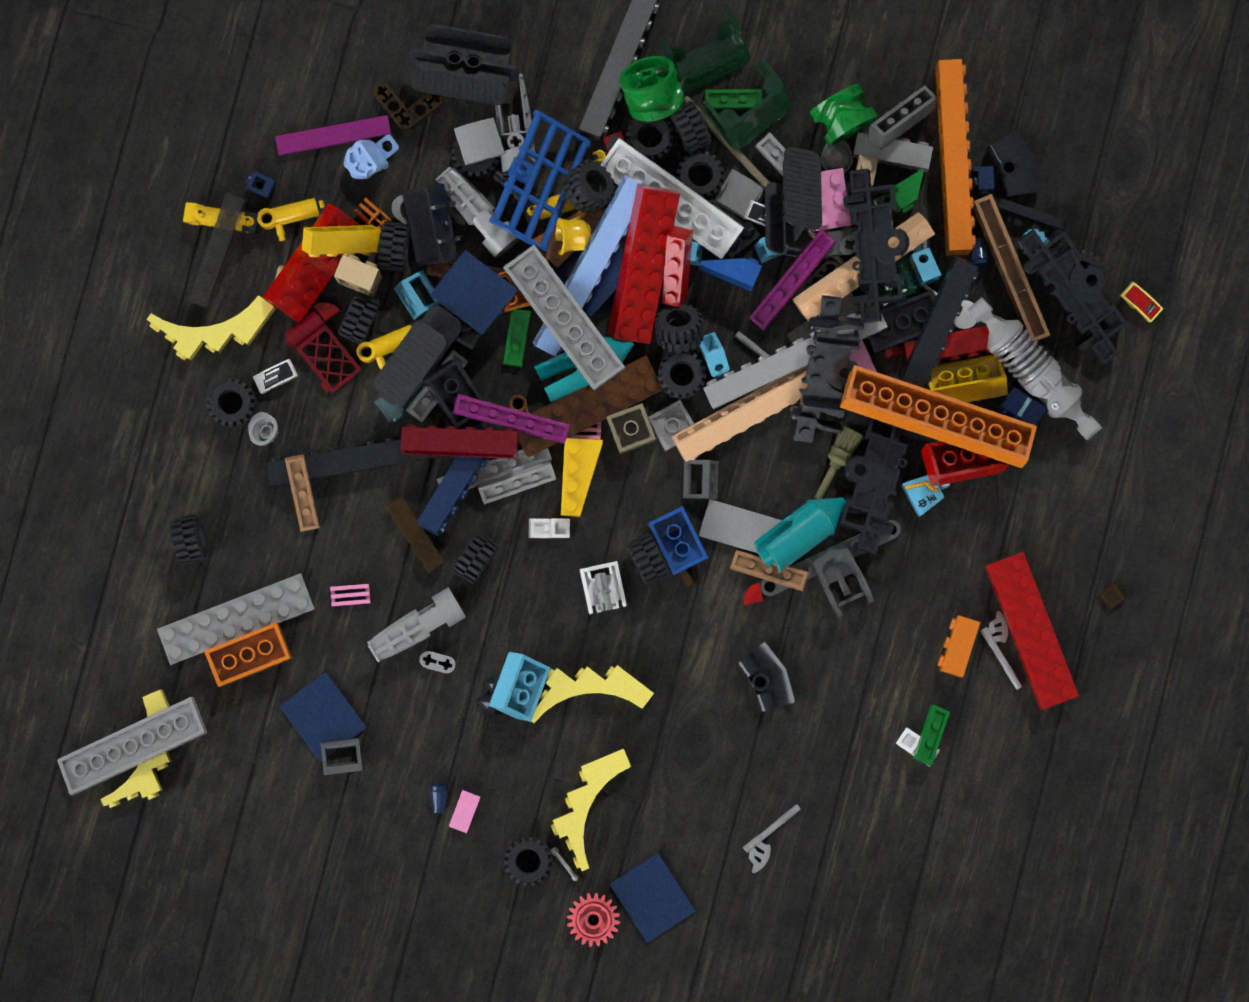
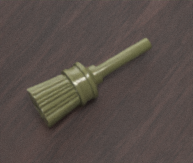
(839, 455)

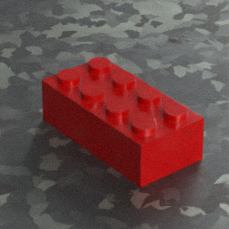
(954, 464)

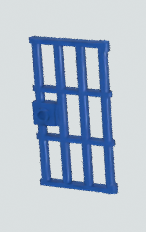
(527, 174)

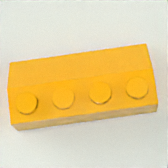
(970, 379)

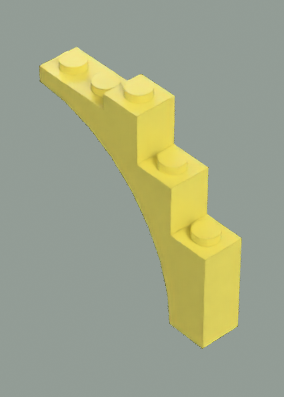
(190, 339)
(618, 684)
(144, 777)
(572, 824)

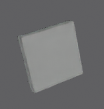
(670, 422)

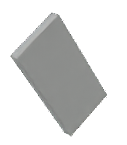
(734, 525)

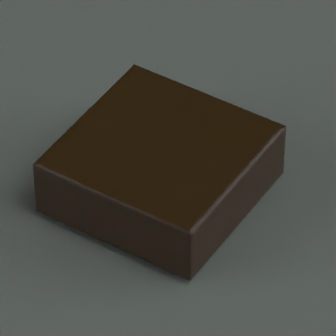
(686, 578)
(1112, 596)

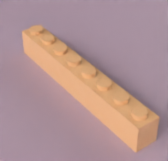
(845, 278)
(740, 415)

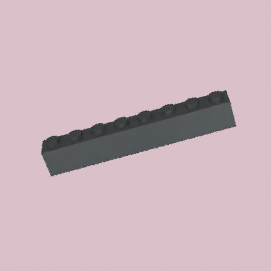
(622, 54)

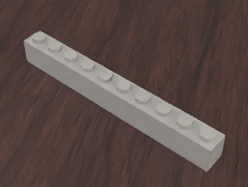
(773, 367)

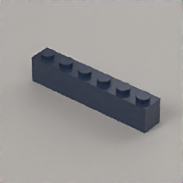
(450, 492)

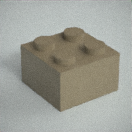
(631, 428)

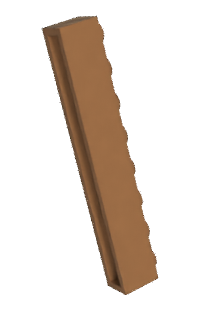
(1010, 267)

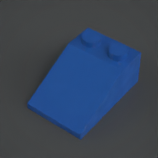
(735, 271)
(677, 540)

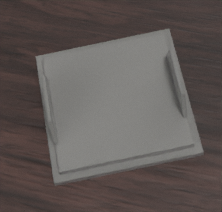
(737, 193)

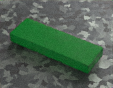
(733, 98)
(516, 338)
(931, 735)

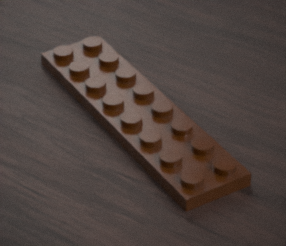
(589, 407)

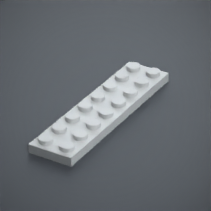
(709, 224)

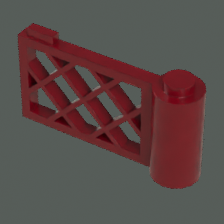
(306, 332)

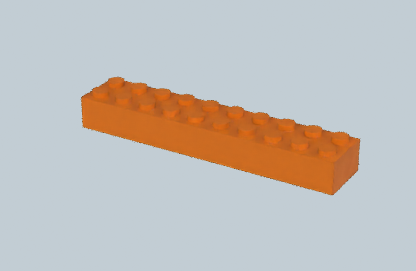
(953, 157)
(938, 416)

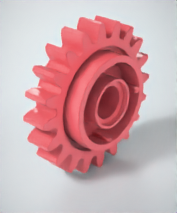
(584, 928)

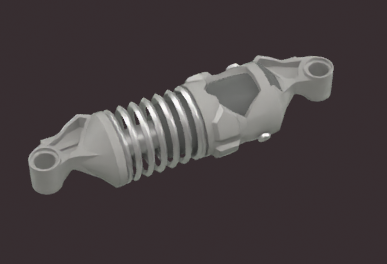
(1036, 372)

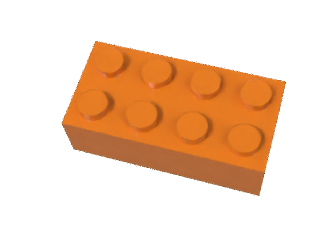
(248, 654)

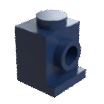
(984, 179)
(269, 185)

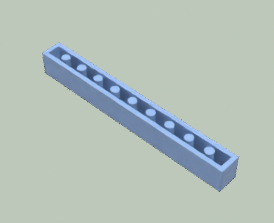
(595, 255)

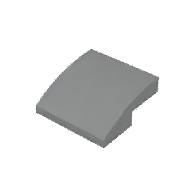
(479, 141)

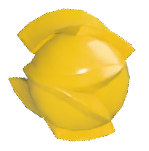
(573, 233)

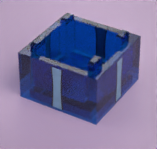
(1021, 407)

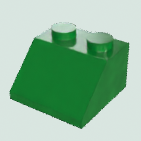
(908, 192)

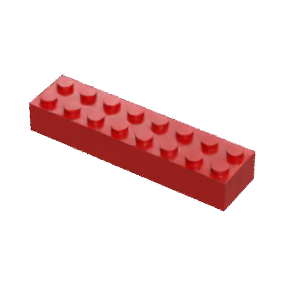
(643, 264)
(1031, 631)

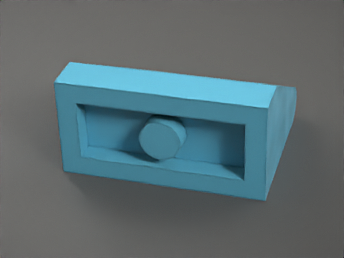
(411, 299)

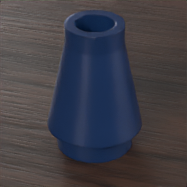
(979, 253)
(438, 797)

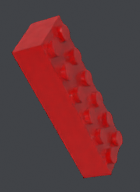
(306, 276)

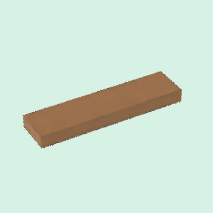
(302, 492)
(756, 567)

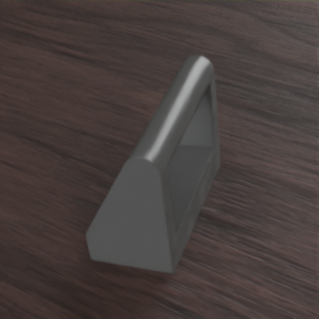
(709, 479)
(341, 767)

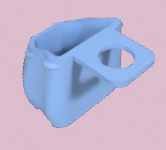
(367, 158)

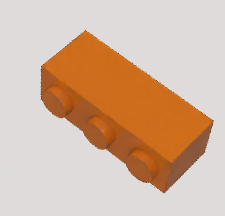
(958, 646)

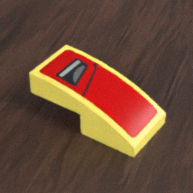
(1141, 301)

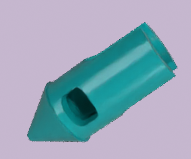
(576, 380)
(799, 532)

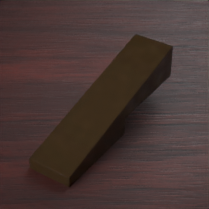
(415, 534)

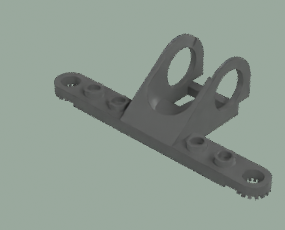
(833, 566)

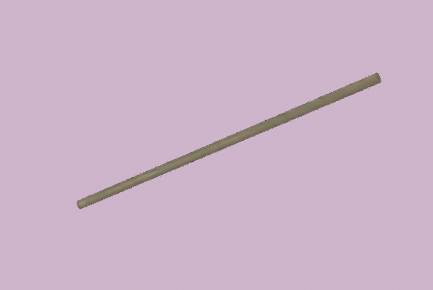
(753, 170)

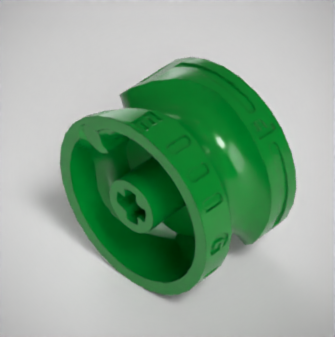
(651, 88)
(844, 114)

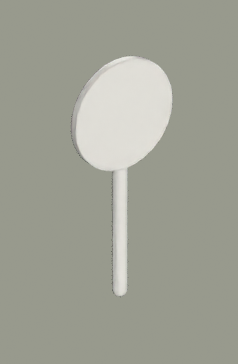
(965, 319)

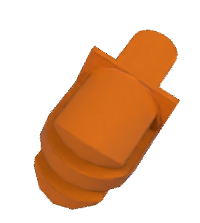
(373, 217)

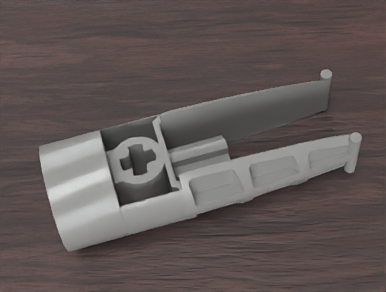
(515, 132)
(476, 211)
(416, 626)

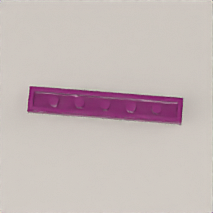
(333, 135)
(793, 279)
(511, 419)

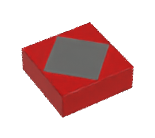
(611, 140)

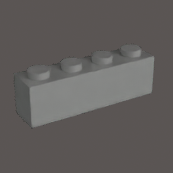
(897, 153)

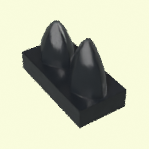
(745, 238)
(484, 701)

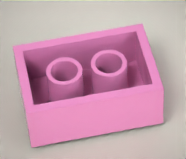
(833, 192)

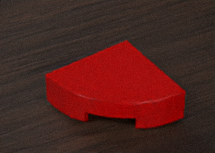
(326, 310)
(893, 351)
(753, 594)

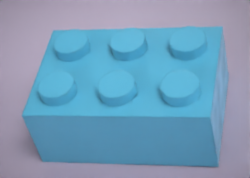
(519, 686)

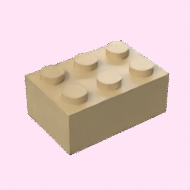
(358, 275)

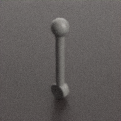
(555, 852)

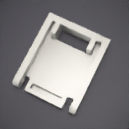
(614, 584)

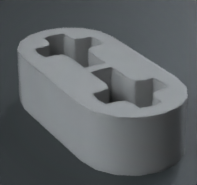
(439, 657)

